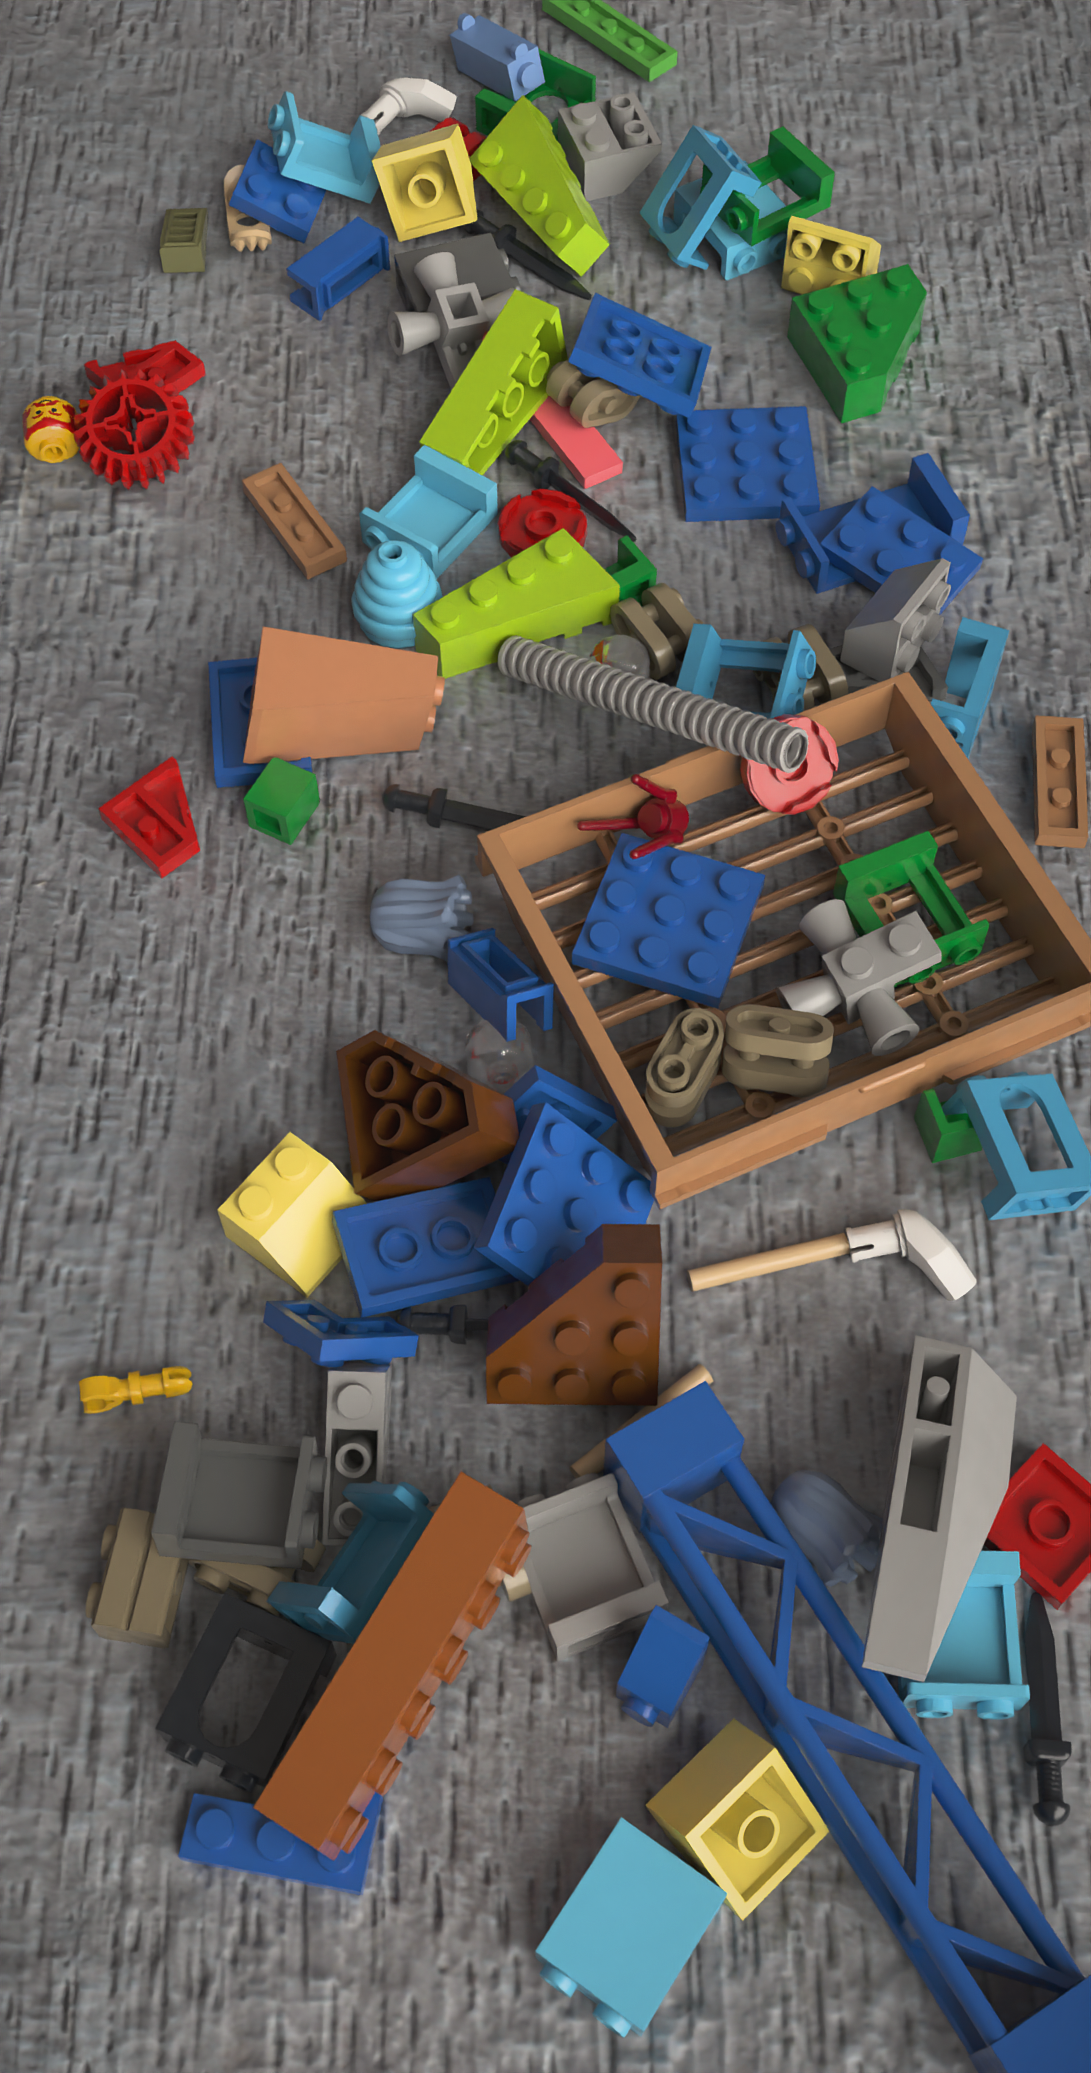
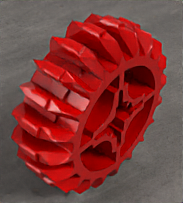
(108, 423)

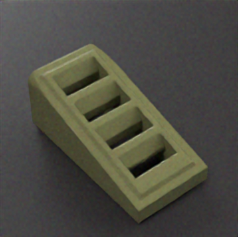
(184, 240)

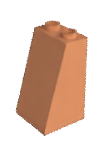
(337, 698)

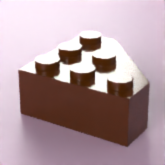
(416, 1118)
(584, 1327)

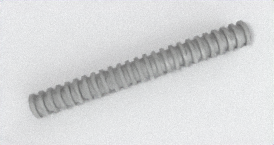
(655, 704)

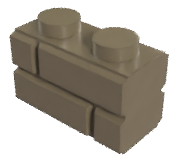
(138, 1585)

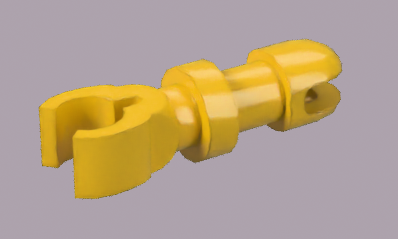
(106, 1392)

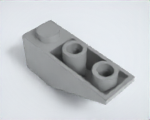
(354, 1440)

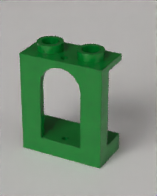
(561, 81)
(797, 169)
(910, 863)

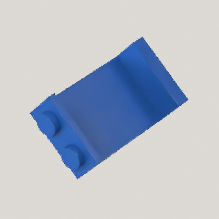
(925, 495)

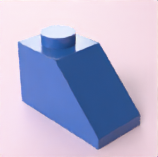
(661, 1668)

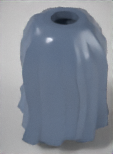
(420, 915)
(828, 1525)

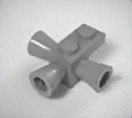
(453, 319)
(863, 973)

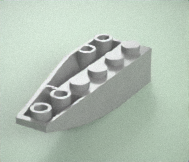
(939, 1501)

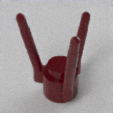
(659, 818)

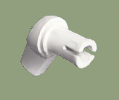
(410, 97)
(921, 1244)

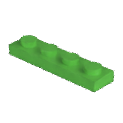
(615, 35)

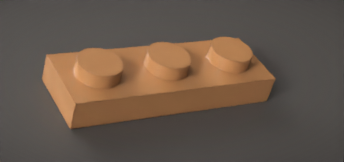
(294, 521)
(1059, 782)

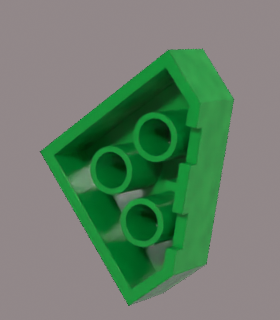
(858, 337)

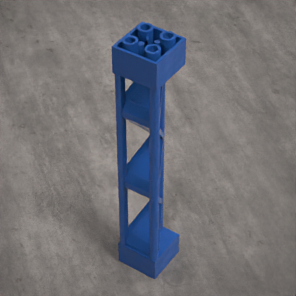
(661, 1469)

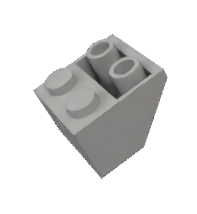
(607, 143)
(898, 621)

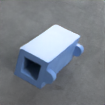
(496, 57)

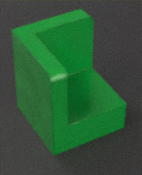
(632, 571)
(282, 800)
(944, 1134)

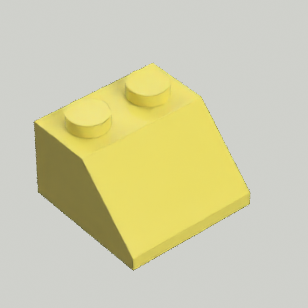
(427, 182)
(287, 1213)
(739, 1816)

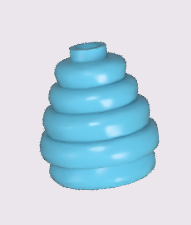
(390, 590)

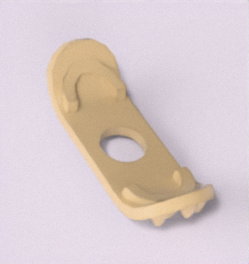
(238, 234)

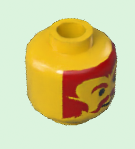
(49, 429)

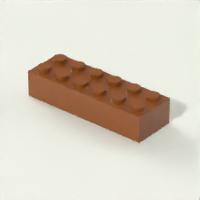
(396, 1668)

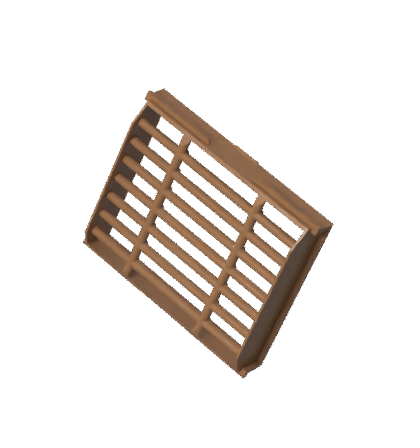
(966, 819)

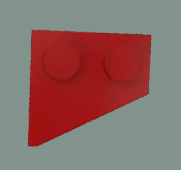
(167, 359)
(155, 819)

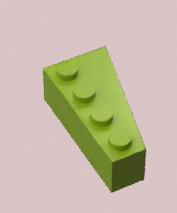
(536, 181)
(499, 384)
(532, 595)

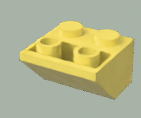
(825, 256)

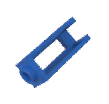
(339, 266)
(496, 980)

